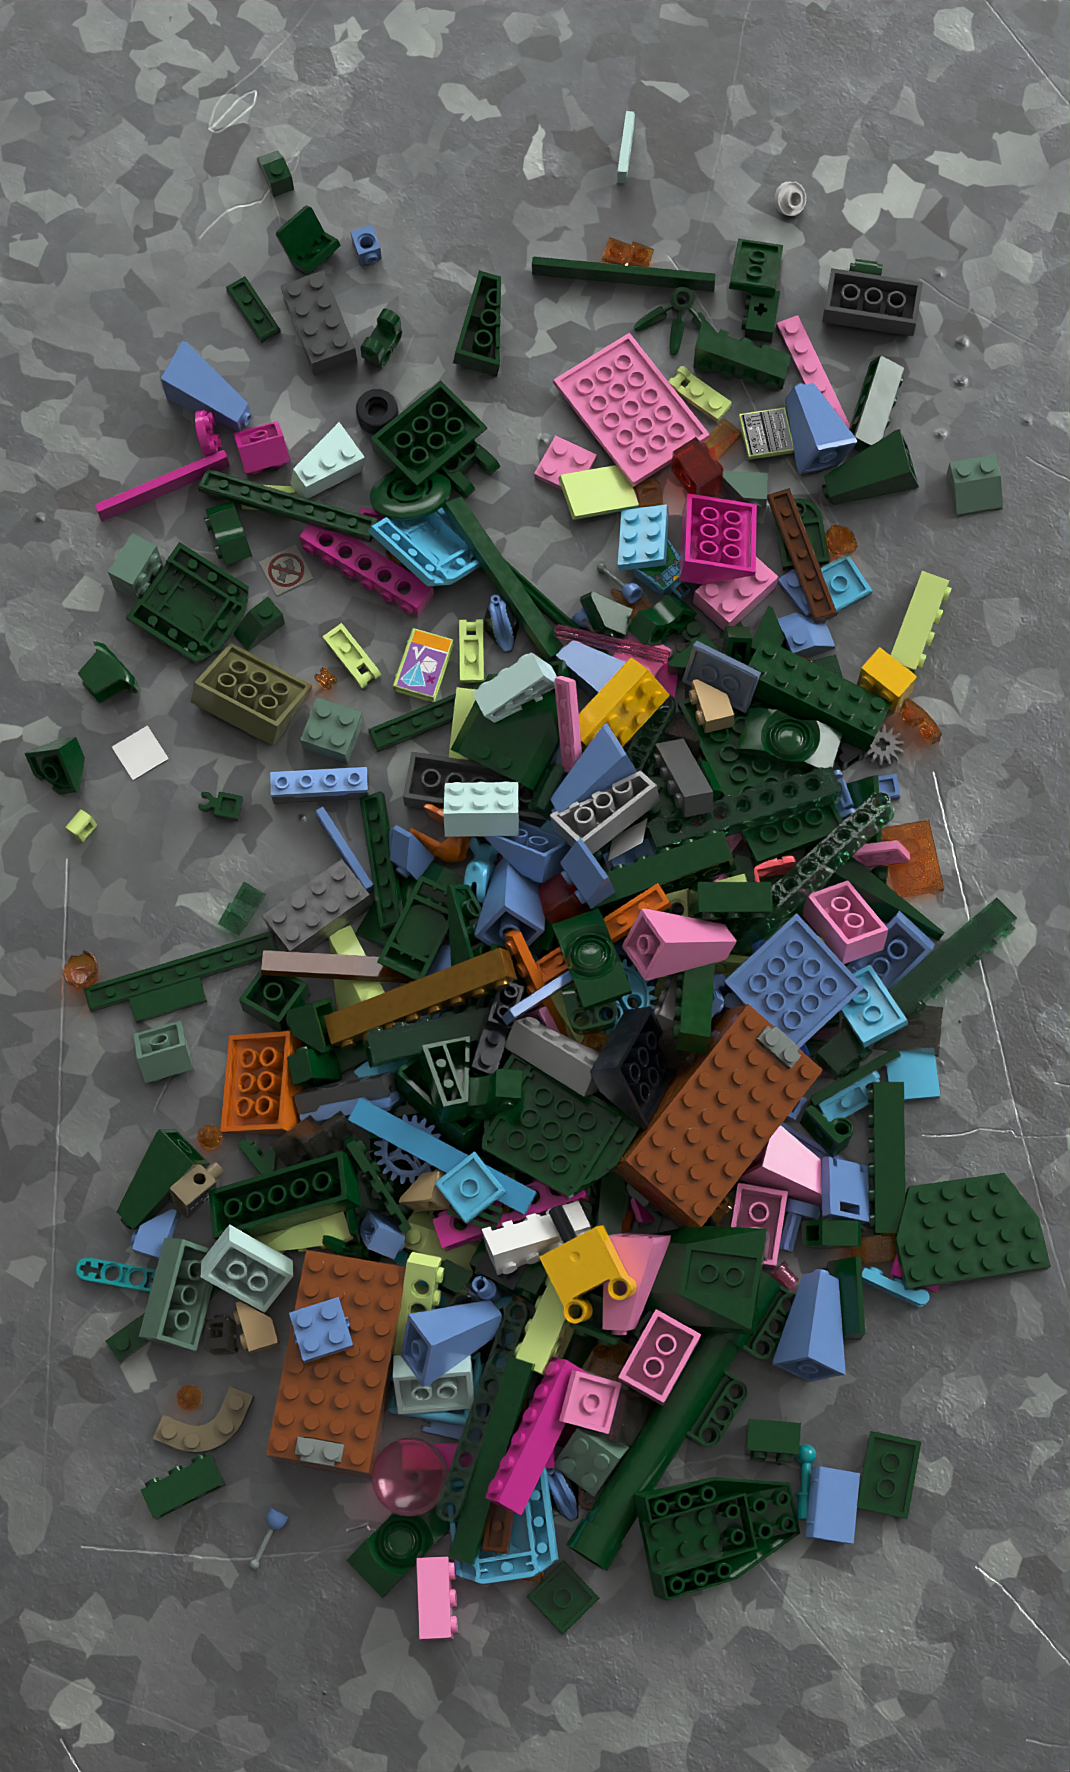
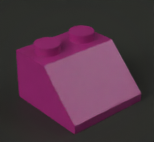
(262, 447)

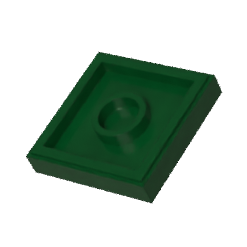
(563, 1597)

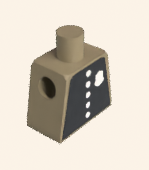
(188, 1194)

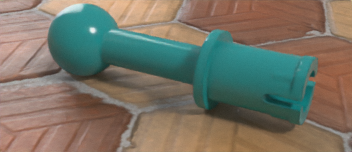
(806, 1456)

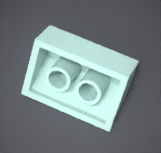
(449, 1392)

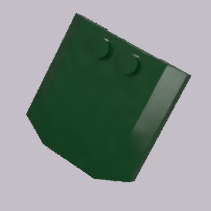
(191, 605)
(515, 745)

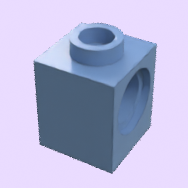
(363, 237)

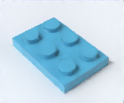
(643, 537)
(873, 1010)

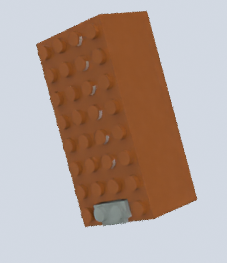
(717, 1116)
(336, 1406)

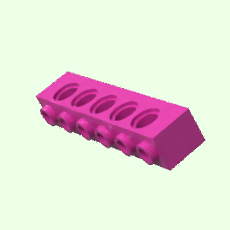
(410, 603)
(452, 1238)

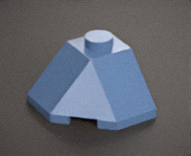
(804, 636)
(408, 853)

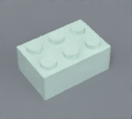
(481, 809)
(246, 1268)

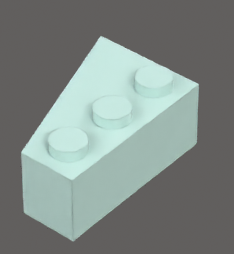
(327, 464)
(514, 687)

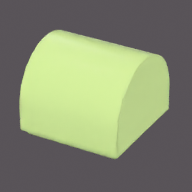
(81, 826)

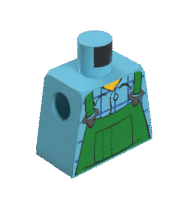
(664, 578)

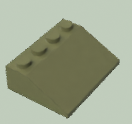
(250, 693)

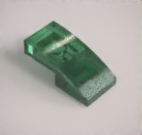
(242, 908)

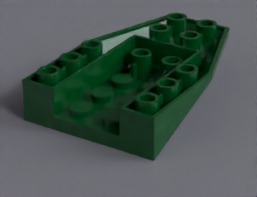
(711, 1278)
(712, 1530)

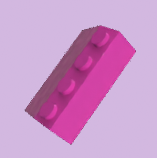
(717, 540)

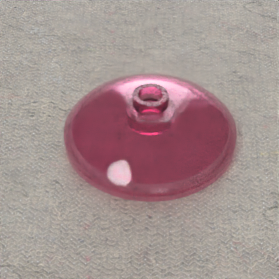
(393, 1476)

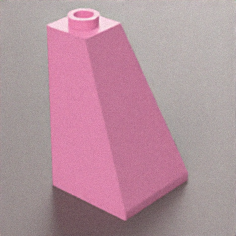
(675, 943)
(787, 1167)
(641, 1259)

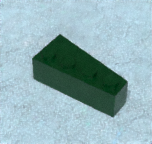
(480, 334)
(740, 358)

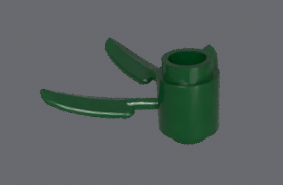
(677, 324)
(353, 1249)

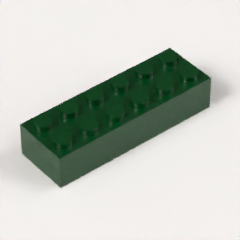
(817, 694)
(671, 869)
(286, 1196)

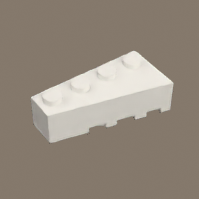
(530, 1239)

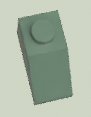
(747, 487)

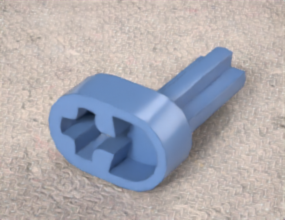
(795, 1211)

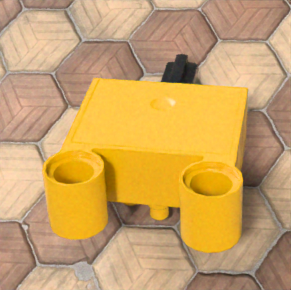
(583, 1265)

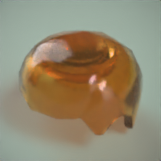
(81, 970)

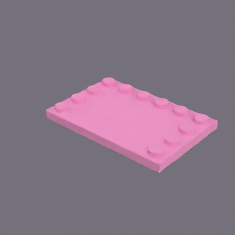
(630, 408)

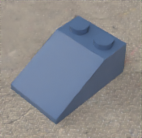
(533, 852)
(902, 952)

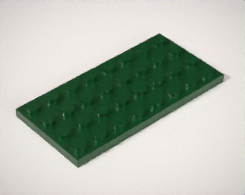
(742, 771)

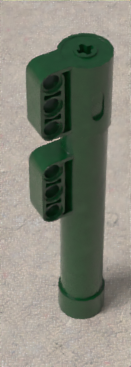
(686, 1413)

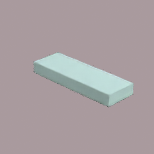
(626, 147)

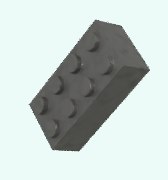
(318, 909)

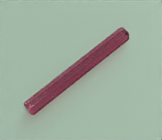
(612, 644)

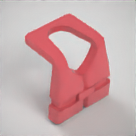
(774, 867)

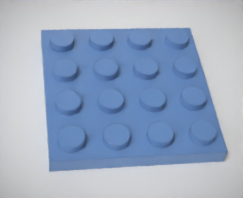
(794, 981)

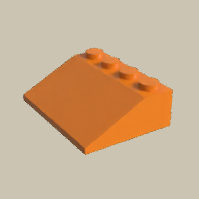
(260, 1084)

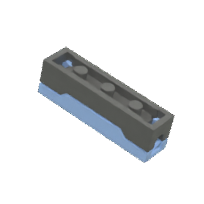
(319, 785)
(328, 1099)

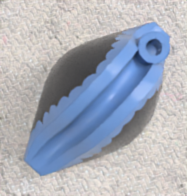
(501, 623)
(563, 1494)

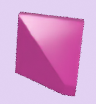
(641, 1215)

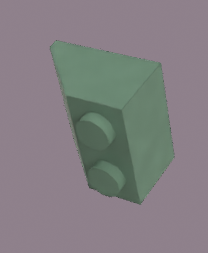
(975, 485)
(162, 1052)

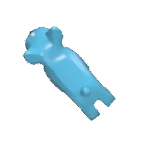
(480, 867)

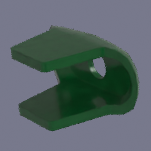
(106, 675)

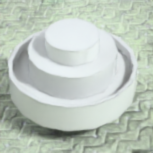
(790, 198)

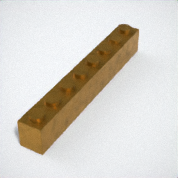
(422, 997)

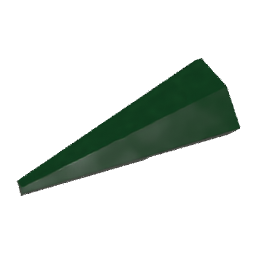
(880, 897)

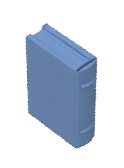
(832, 1505)

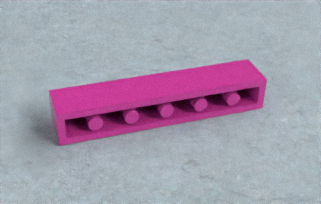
(533, 1440)

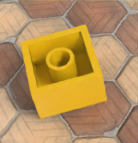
(887, 678)

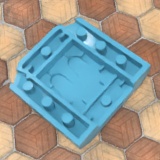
(428, 547)
(531, 1542)

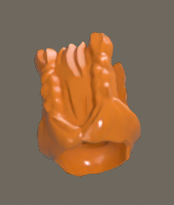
(452, 849)

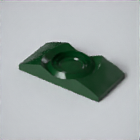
(789, 740)
(418, 931)
(591, 959)
(395, 1548)

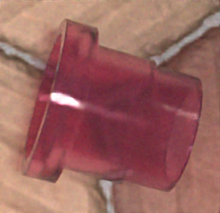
(785, 1276)

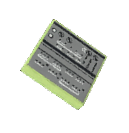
(766, 433)

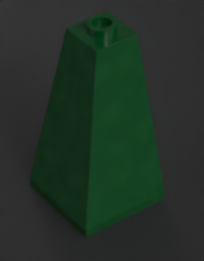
(873, 472)
(163, 1165)

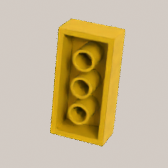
(622, 704)

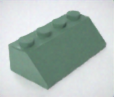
(177, 1296)

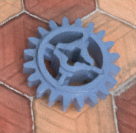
(389, 1158)

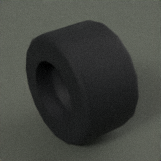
(372, 399)

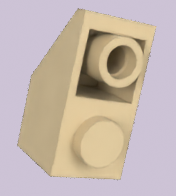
(712, 706)
(258, 1329)

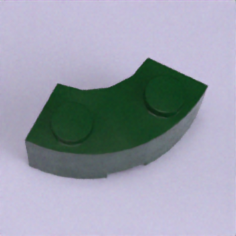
(228, 533)
(661, 621)
(494, 1093)

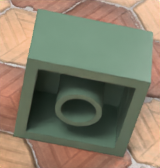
(135, 567)
(332, 730)
(590, 1458)

